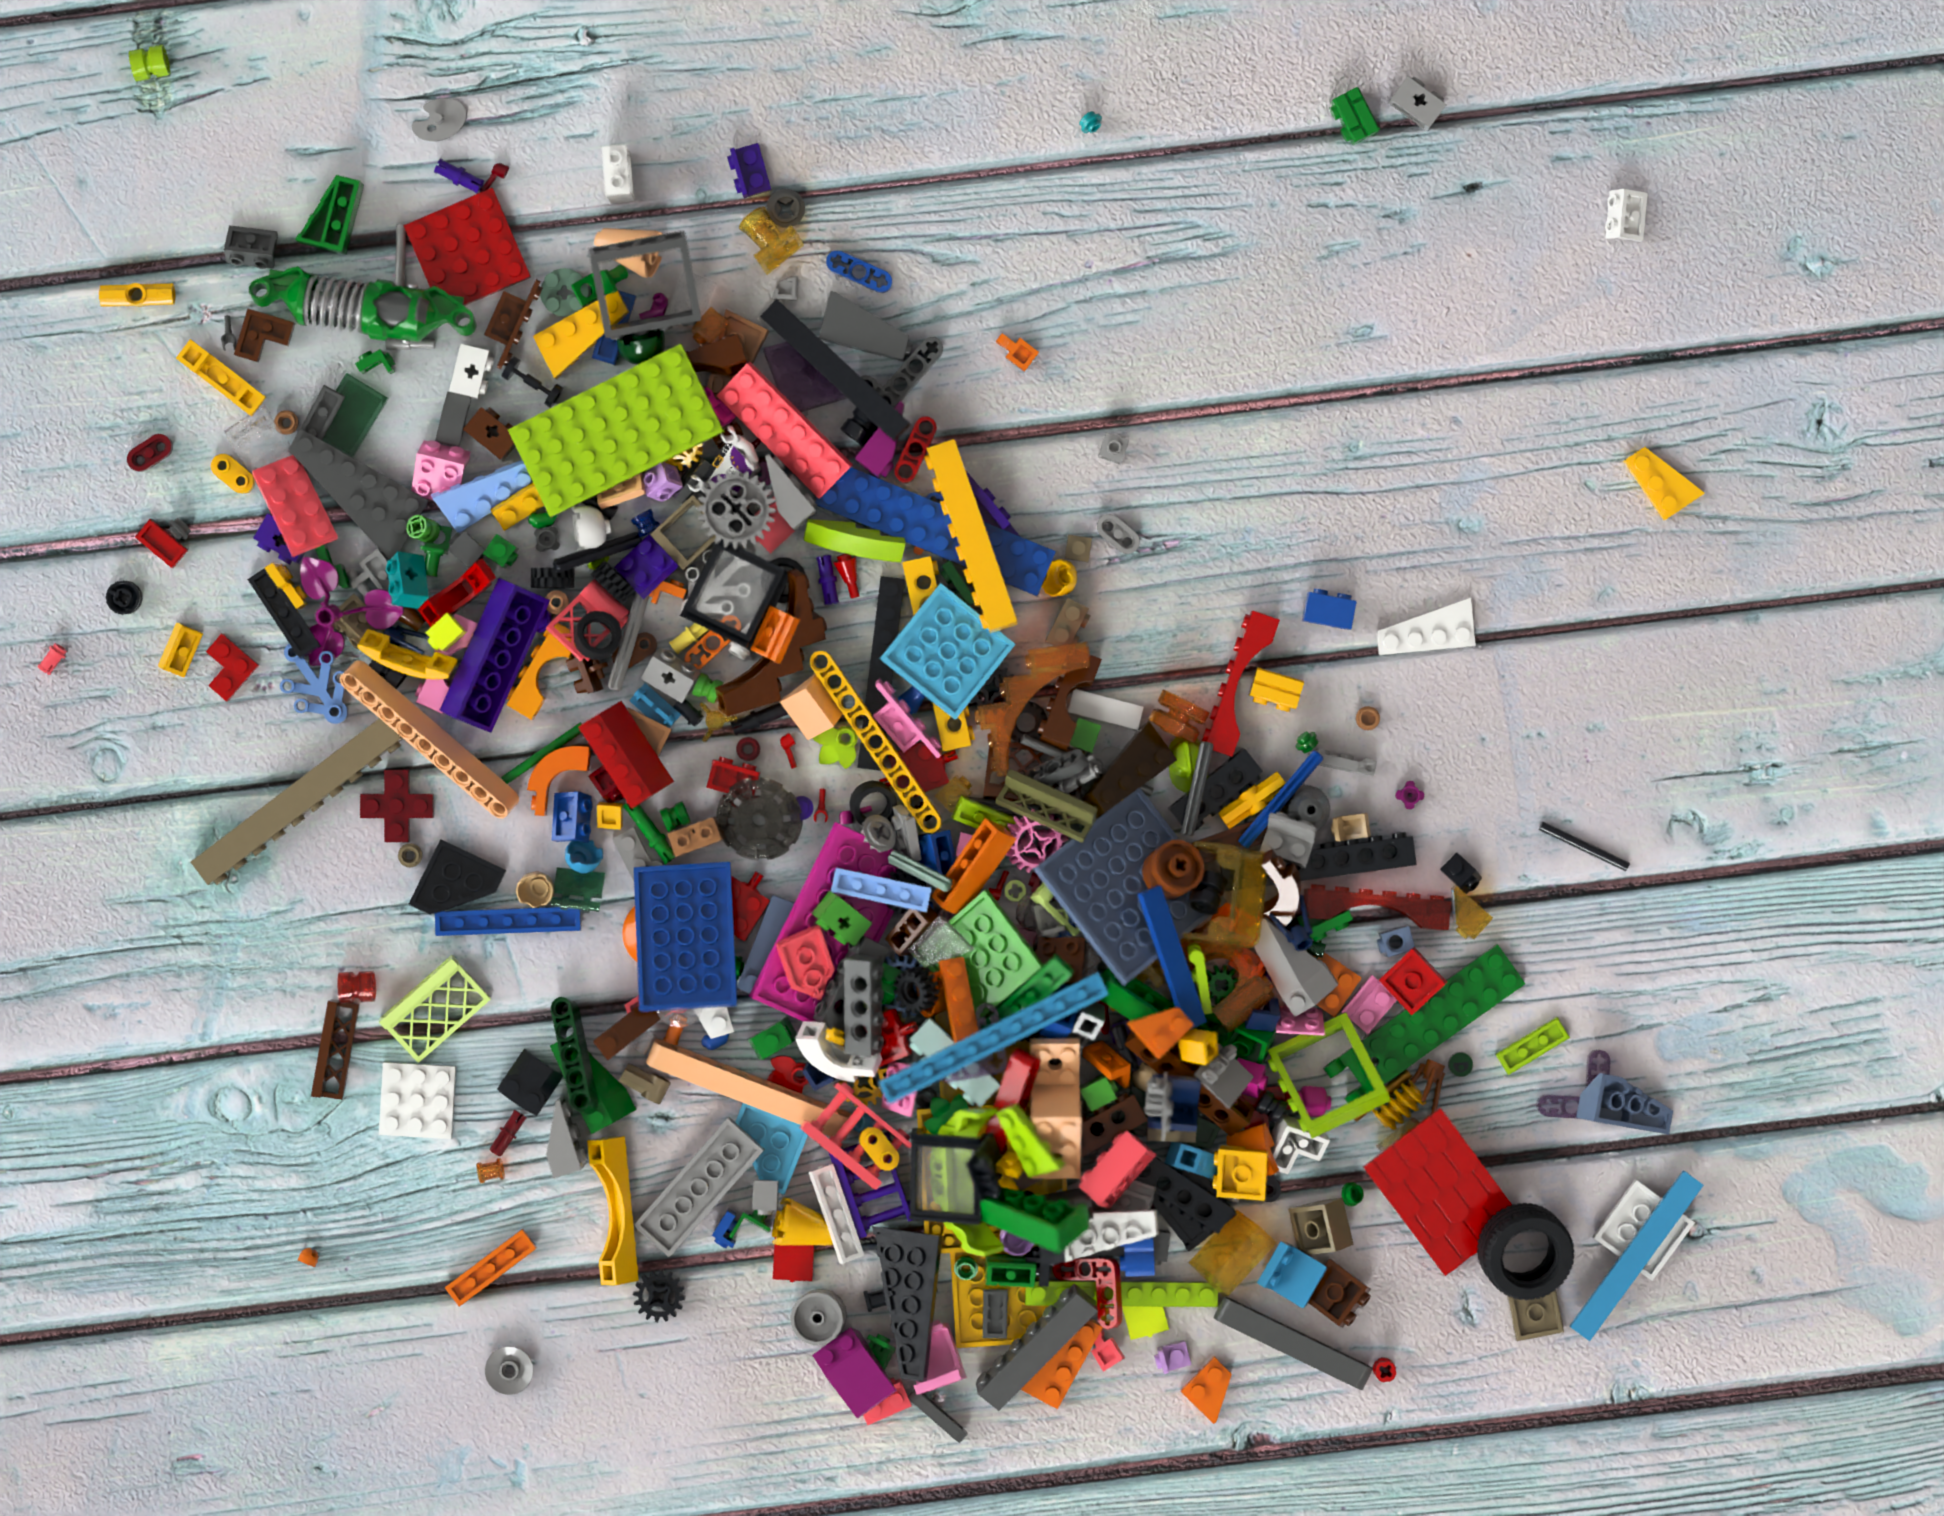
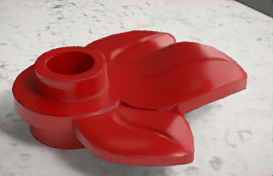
(785, 1073)

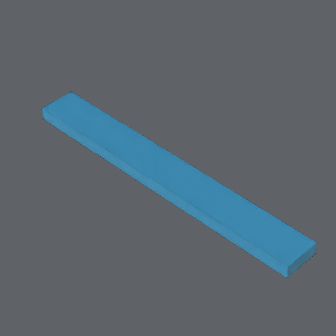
(1636, 1255)

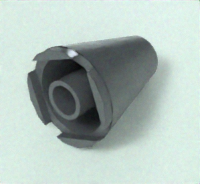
(1305, 796)

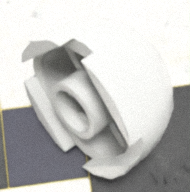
(589, 527)

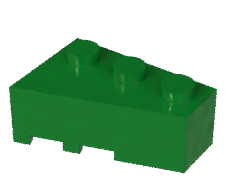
(334, 217)

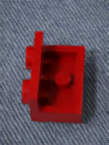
(725, 774)

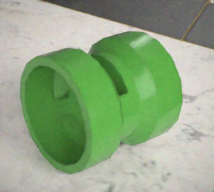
(423, 529)
(706, 687)

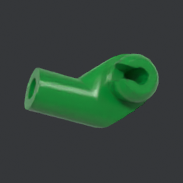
(541, 520)

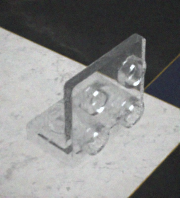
(258, 440)

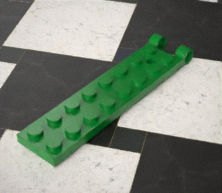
(1452, 1008)

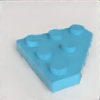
(779, 1138)

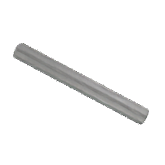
(628, 642)

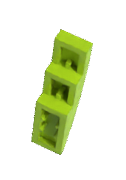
(854, 541)

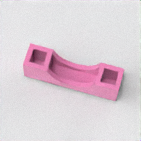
(435, 690)

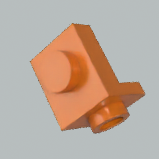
(674, 588)

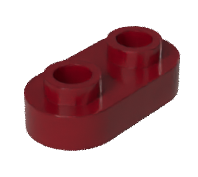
(150, 452)

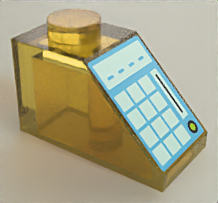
(1467, 914)

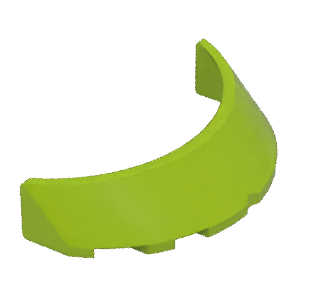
(974, 1238)

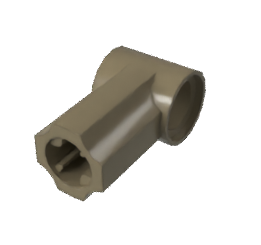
(649, 1085)

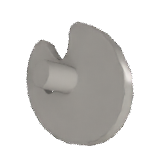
(446, 115)

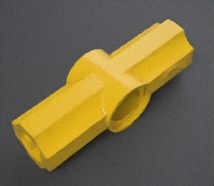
(122, 295)
(1251, 800)

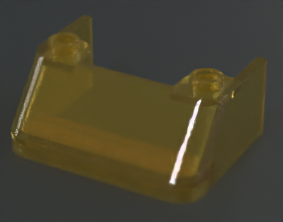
(1247, 900)

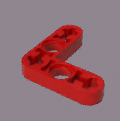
(1103, 1280)

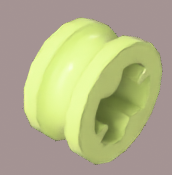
(1009, 886)

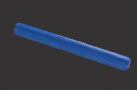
(1281, 798)

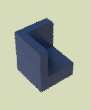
(1264, 1019)
(816, 1077)

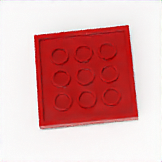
(468, 248)

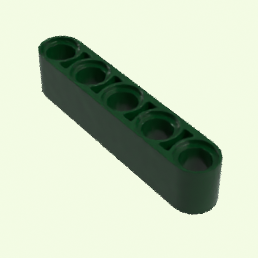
(582, 1063)

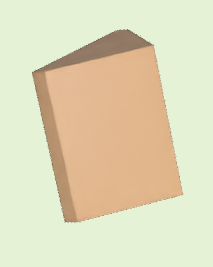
(811, 707)

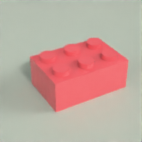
(1116, 1169)

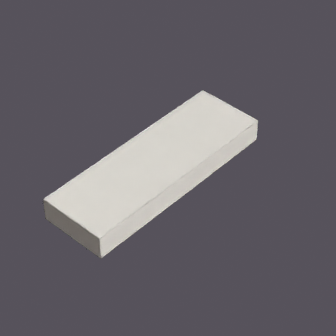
(1105, 709)

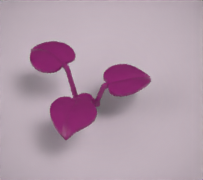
(318, 579)

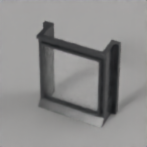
(735, 593)
(941, 1180)

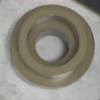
(403, 851)

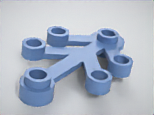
(317, 687)

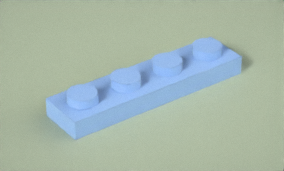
(881, 889)

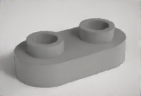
(1118, 533)

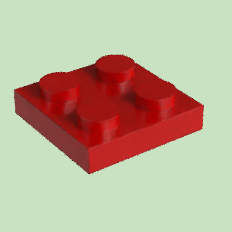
(1413, 981)

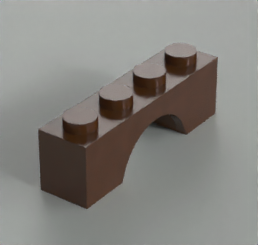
(1059, 726)

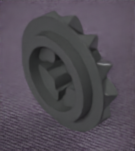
(797, 207)

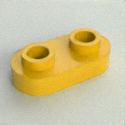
(232, 473)
(879, 1148)

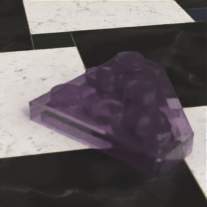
(799, 379)

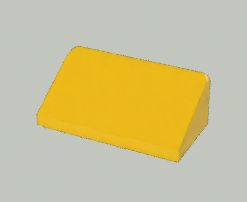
(180, 650)

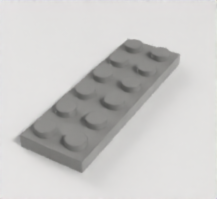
(699, 1187)

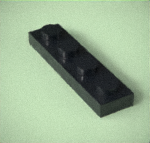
(284, 614)

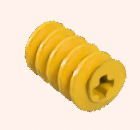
(1400, 1106)

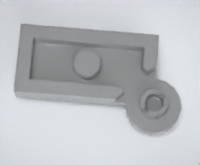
(633, 851)

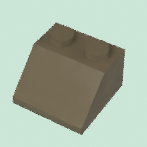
(1321, 1226)

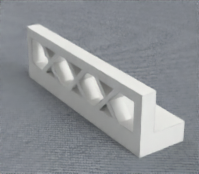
(836, 1213)

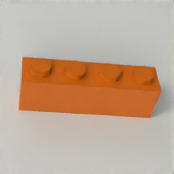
(975, 865)

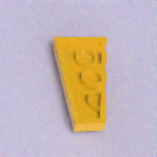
(573, 335)

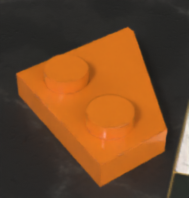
(1161, 1029)

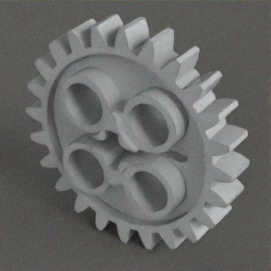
(720, 524)

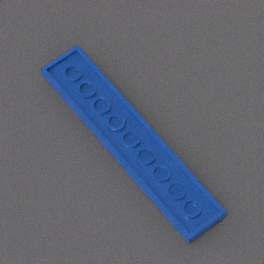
(925, 526)

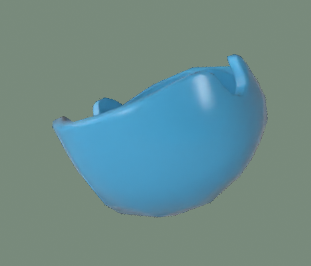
(583, 856)

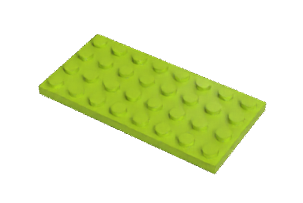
(616, 430)

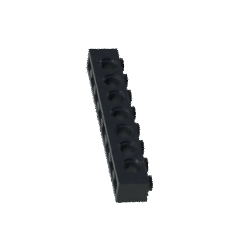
(1403, 857)

